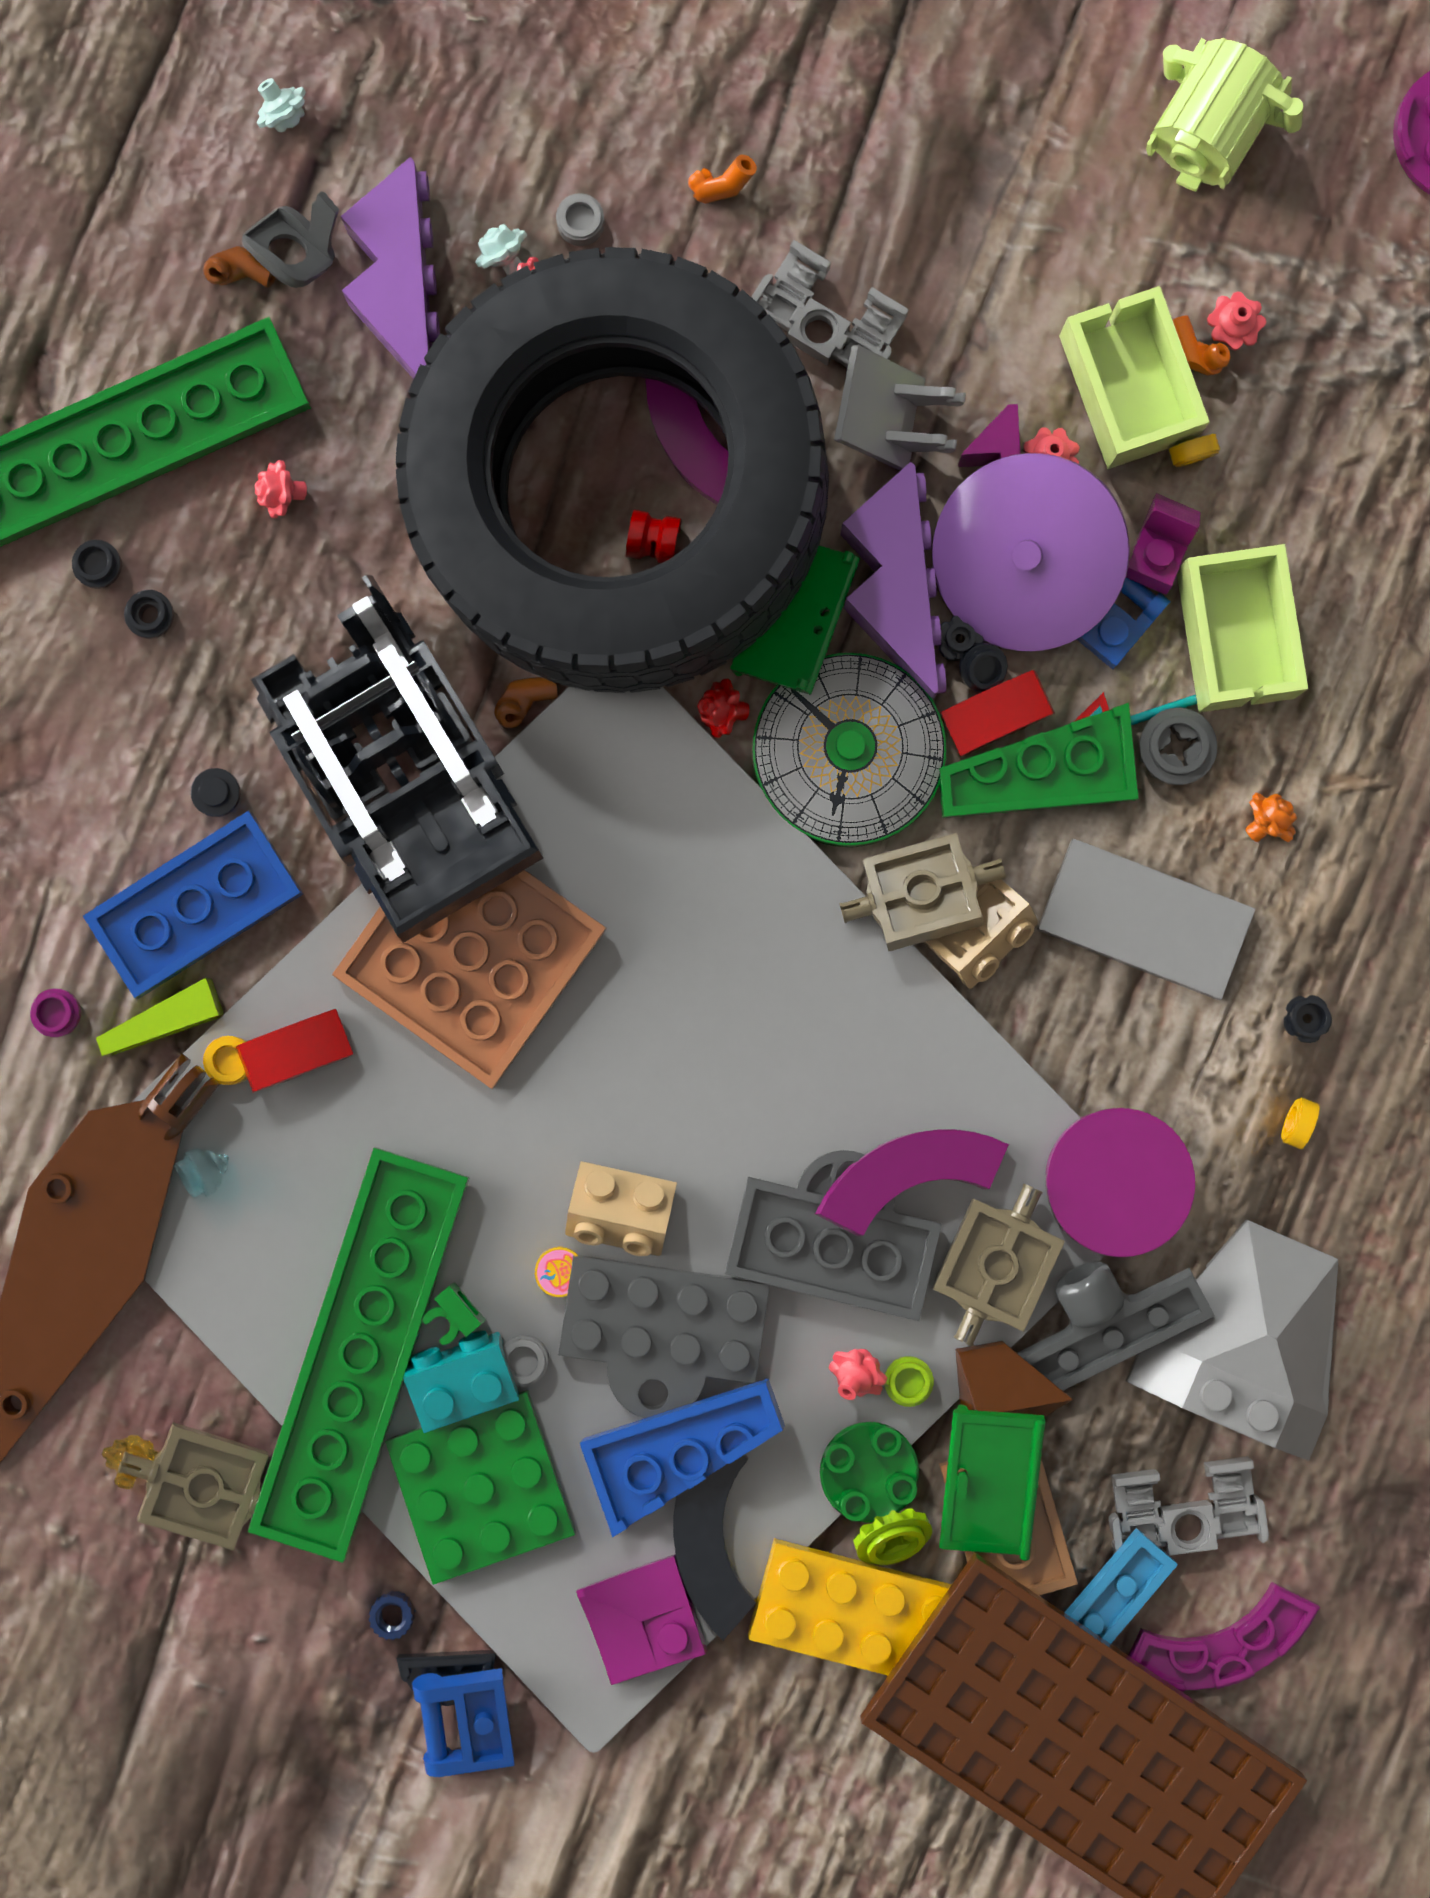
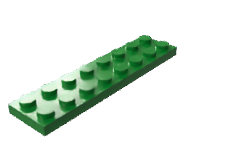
(145, 428)
(358, 1355)

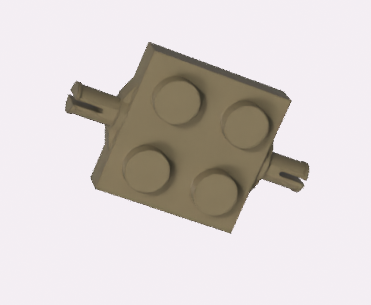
(923, 892)
(998, 1264)
(199, 1485)

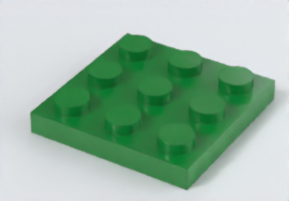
(480, 1489)

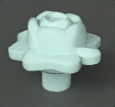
(281, 106)
(501, 248)

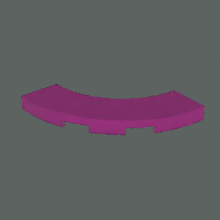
(687, 439)
(905, 1163)
(1232, 1652)

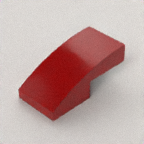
(997, 712)
(294, 1050)

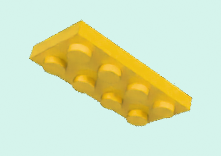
(840, 1607)

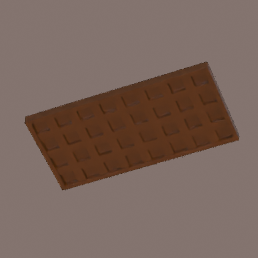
(1080, 1743)

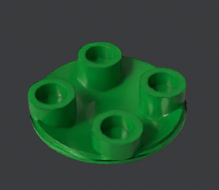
(869, 1471)

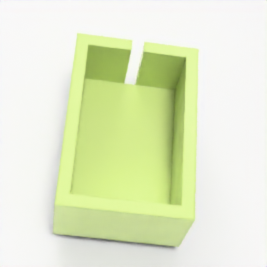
(1133, 377)
(1242, 628)

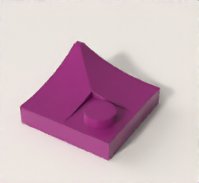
(642, 1620)

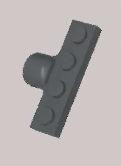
(1113, 1325)

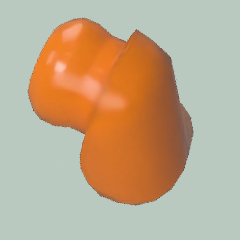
(726, 186)
(1200, 356)

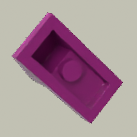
(996, 441)
(1162, 543)

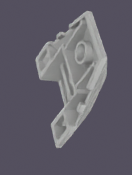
(1264, 1352)

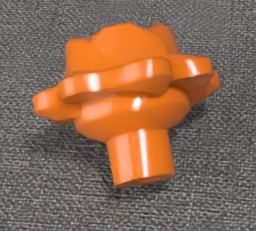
(1272, 817)

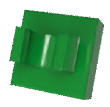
(457, 1310)

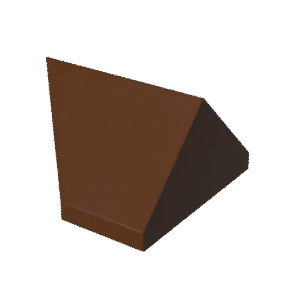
(1002, 1381)

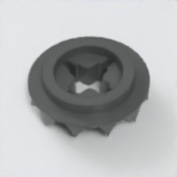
(1186, 726)

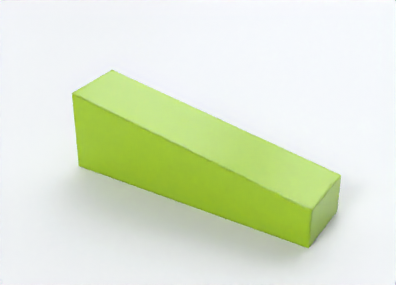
(177, 1013)

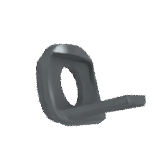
(313, 236)

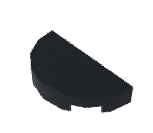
(444, 1664)

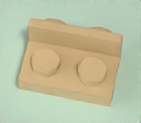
(978, 951)

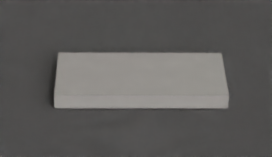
(1146, 919)

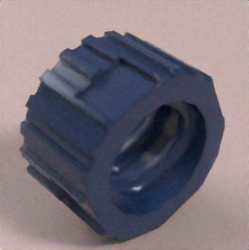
(378, 1624)

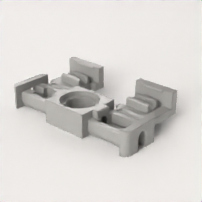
(787, 308)
(1228, 1518)

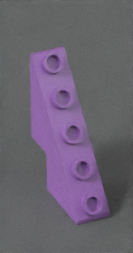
(396, 288)
(895, 599)

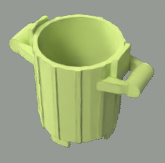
(1219, 109)

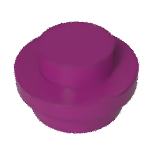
(55, 1012)

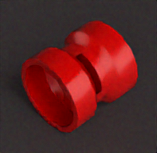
(652, 536)

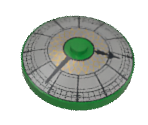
(853, 754)

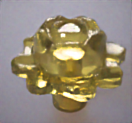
(133, 1445)

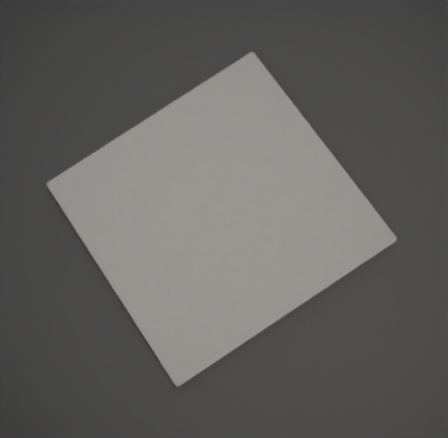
(696, 1045)

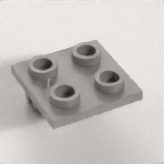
(882, 406)

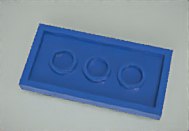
(193, 905)

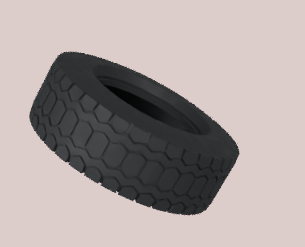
(586, 324)

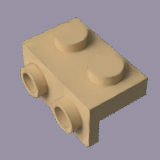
(620, 1209)

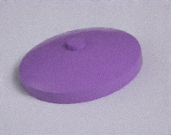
(1031, 551)

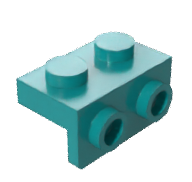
(460, 1380)

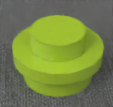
(909, 1381)

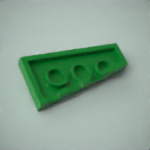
(1061, 768)

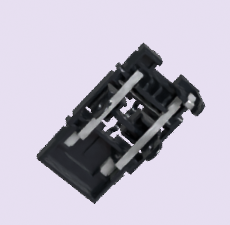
(434, 837)

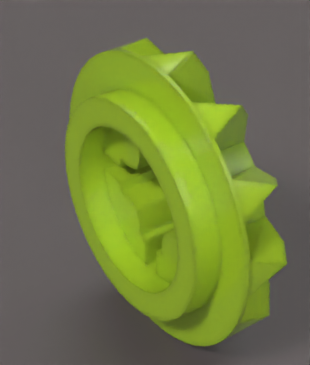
(893, 1537)

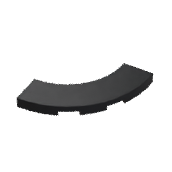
(703, 1554)

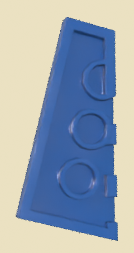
(665, 1454)

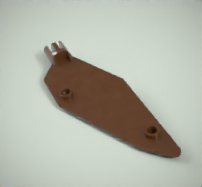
(87, 1240)

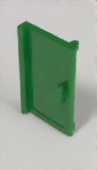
(790, 649)
(996, 1497)

